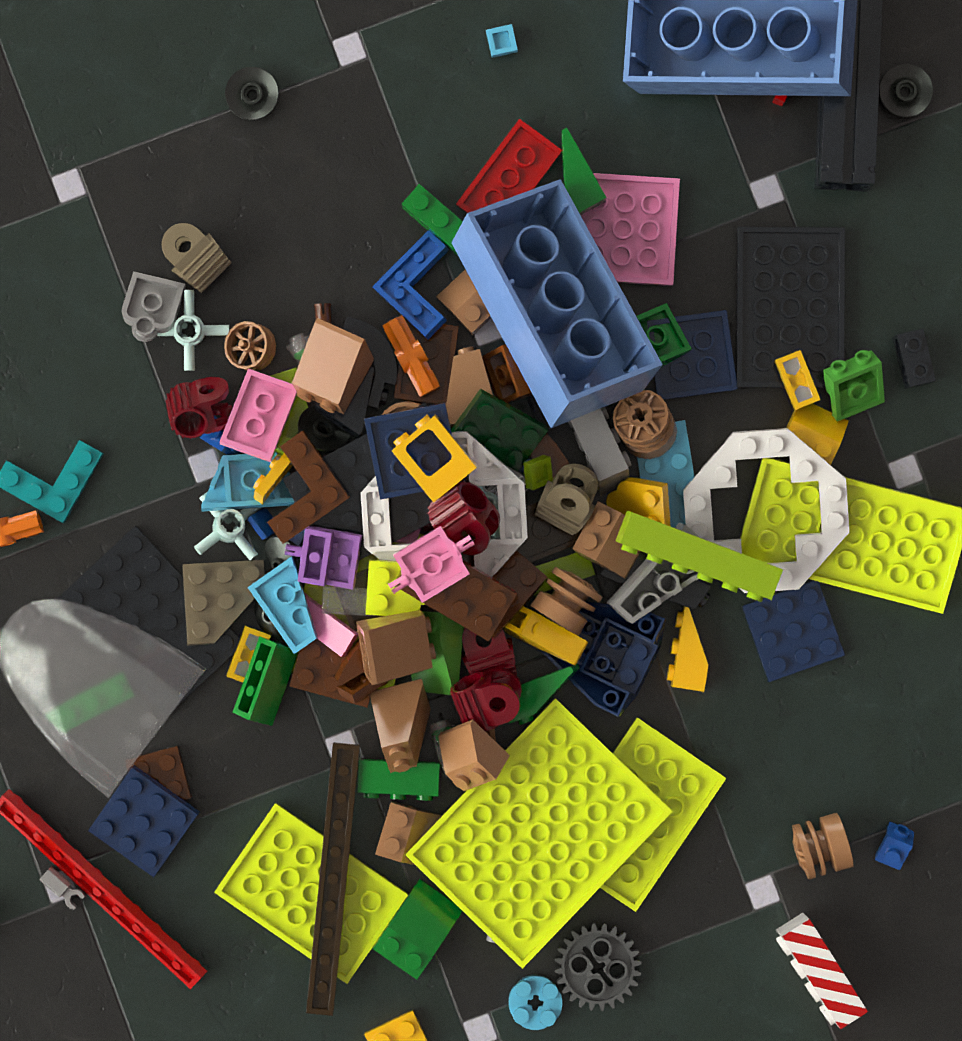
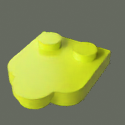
(380, 597)

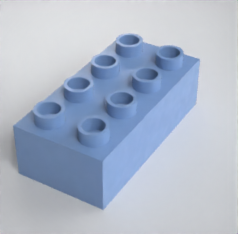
(740, 47)
(555, 303)

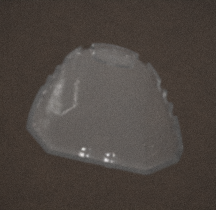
(93, 684)

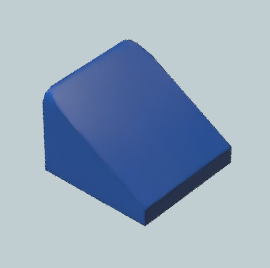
(260, 525)

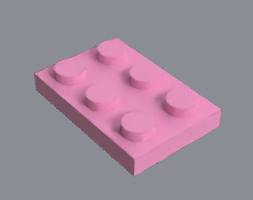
(259, 415)

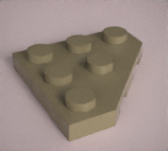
(216, 596)

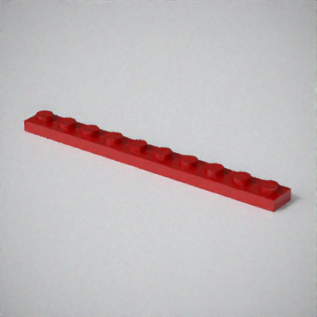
(100, 889)

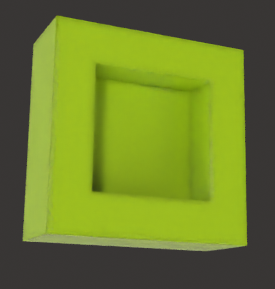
(538, 472)

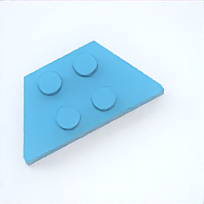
(235, 481)

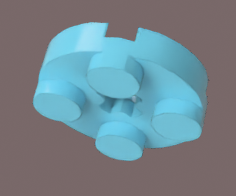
(545, 1014)

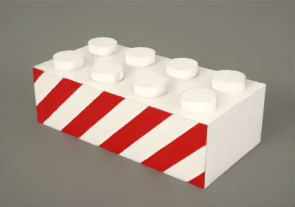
(822, 971)

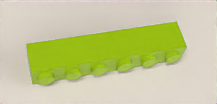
(698, 555)

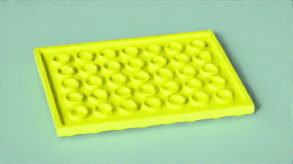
(540, 835)

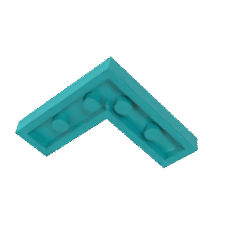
(62, 496)

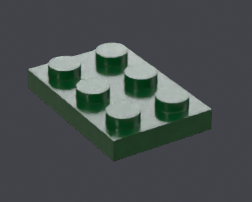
(501, 429)

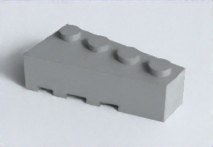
(601, 449)
(650, 586)

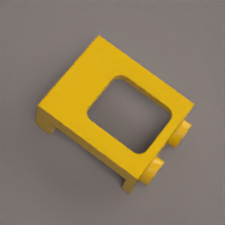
(446, 476)

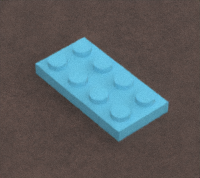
(672, 468)

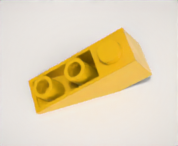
(546, 635)
(690, 662)

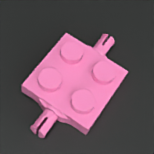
(431, 564)

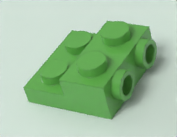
(854, 384)

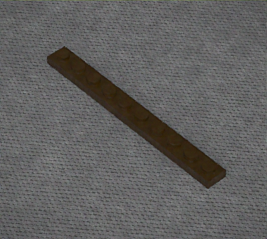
(333, 879)

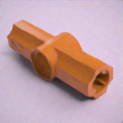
(411, 356)
(19, 527)

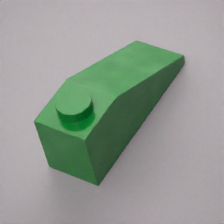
(578, 177)
(540, 691)

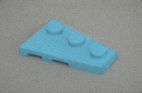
(286, 604)

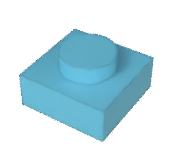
(501, 40)

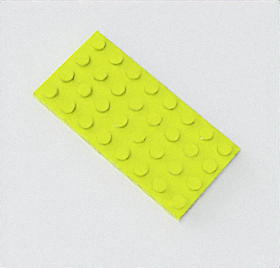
(895, 543)

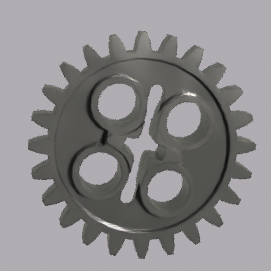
(617, 952)

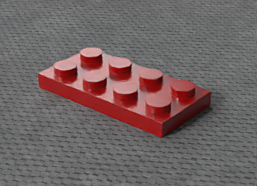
(512, 169)

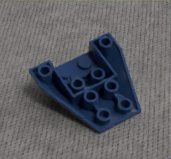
(615, 656)

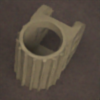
(201, 262)
(567, 504)

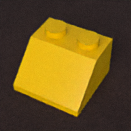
(818, 430)

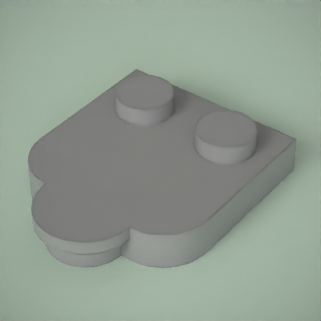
(151, 305)

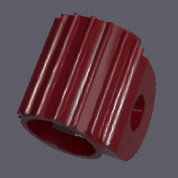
(193, 408)
(465, 509)
(496, 655)
(487, 697)

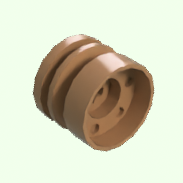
(654, 434)
(566, 600)
(822, 846)

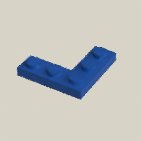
(398, 281)

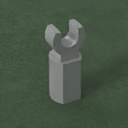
(61, 886)

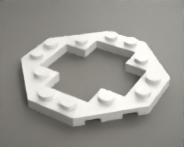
(804, 467)
(488, 472)

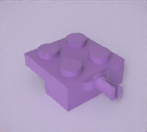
(327, 557)

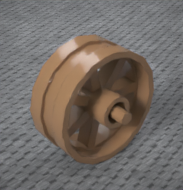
(250, 346)

